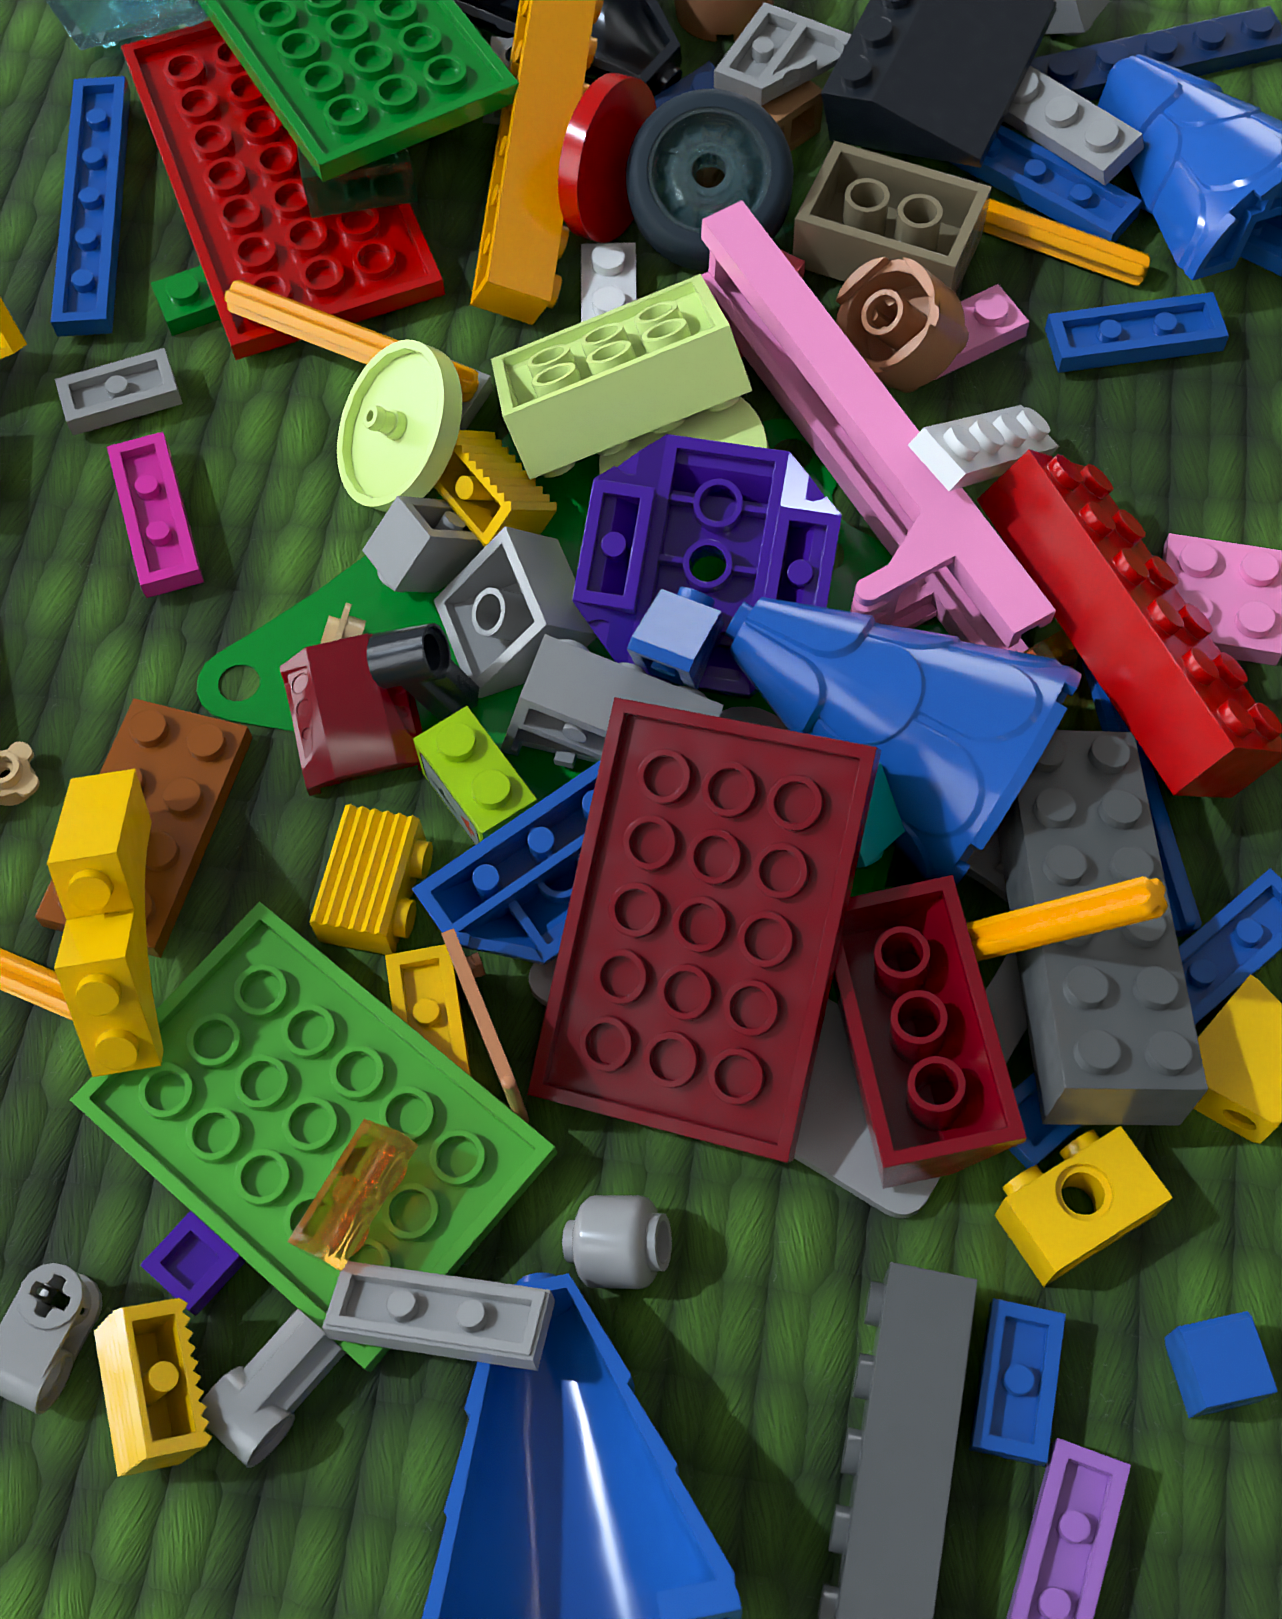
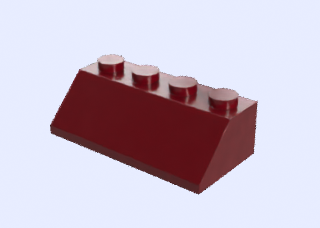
(922, 1034)

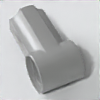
(255, 1404)

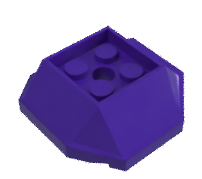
(695, 502)

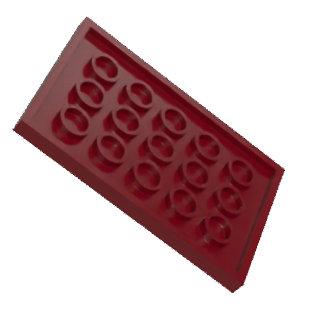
(705, 926)

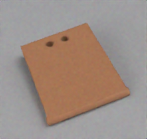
(468, 969)

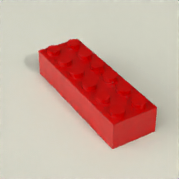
(1134, 627)

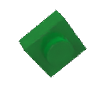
(185, 300)

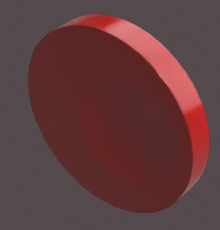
(596, 156)

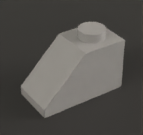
(421, 545)

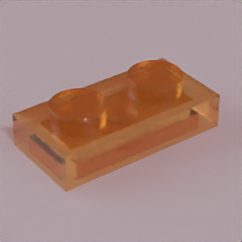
(353, 1194)

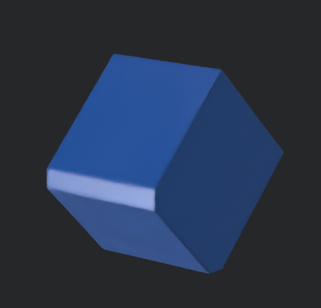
(1219, 1364)

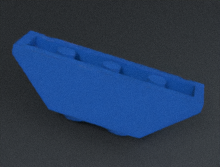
(518, 882)

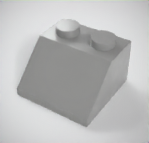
(506, 605)

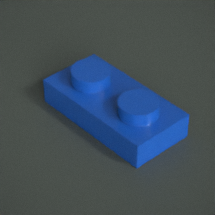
(1017, 1382)

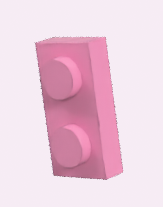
(991, 324)

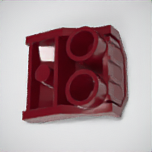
(344, 719)

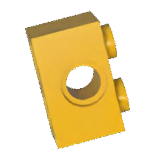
(1058, 1239)

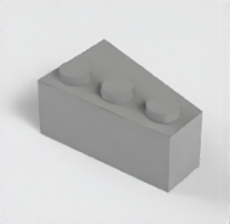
(572, 697)

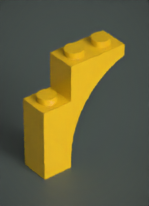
(103, 948)

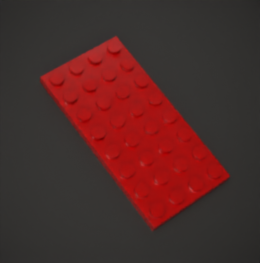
(247, 200)

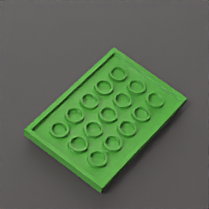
(264, 1088)

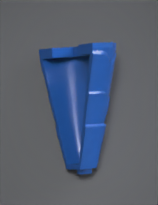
(1204, 163)
(949, 714)
(571, 1494)

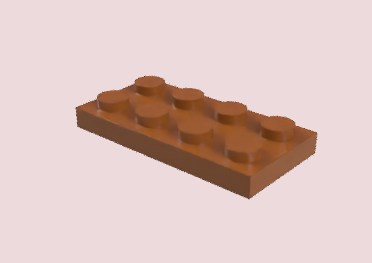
(185, 777)

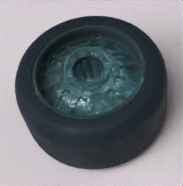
(702, 132)

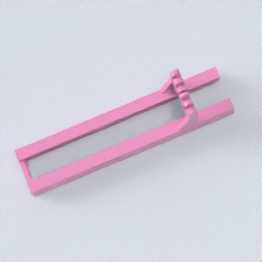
(940, 543)

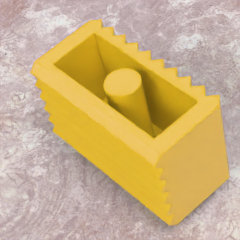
(492, 489)
(371, 880)
(150, 1386)

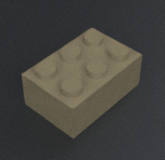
(891, 209)

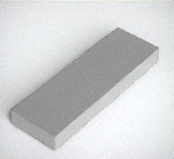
(440, 1315)

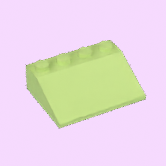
(619, 377)

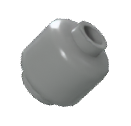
(618, 1242)

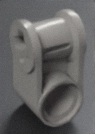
(44, 1341)

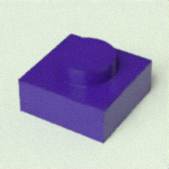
(193, 1263)

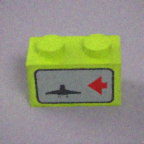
(472, 775)

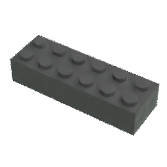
(1114, 1005)

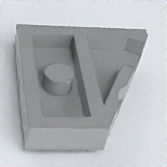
(778, 54)

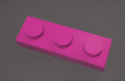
(154, 515)

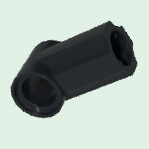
(423, 666)

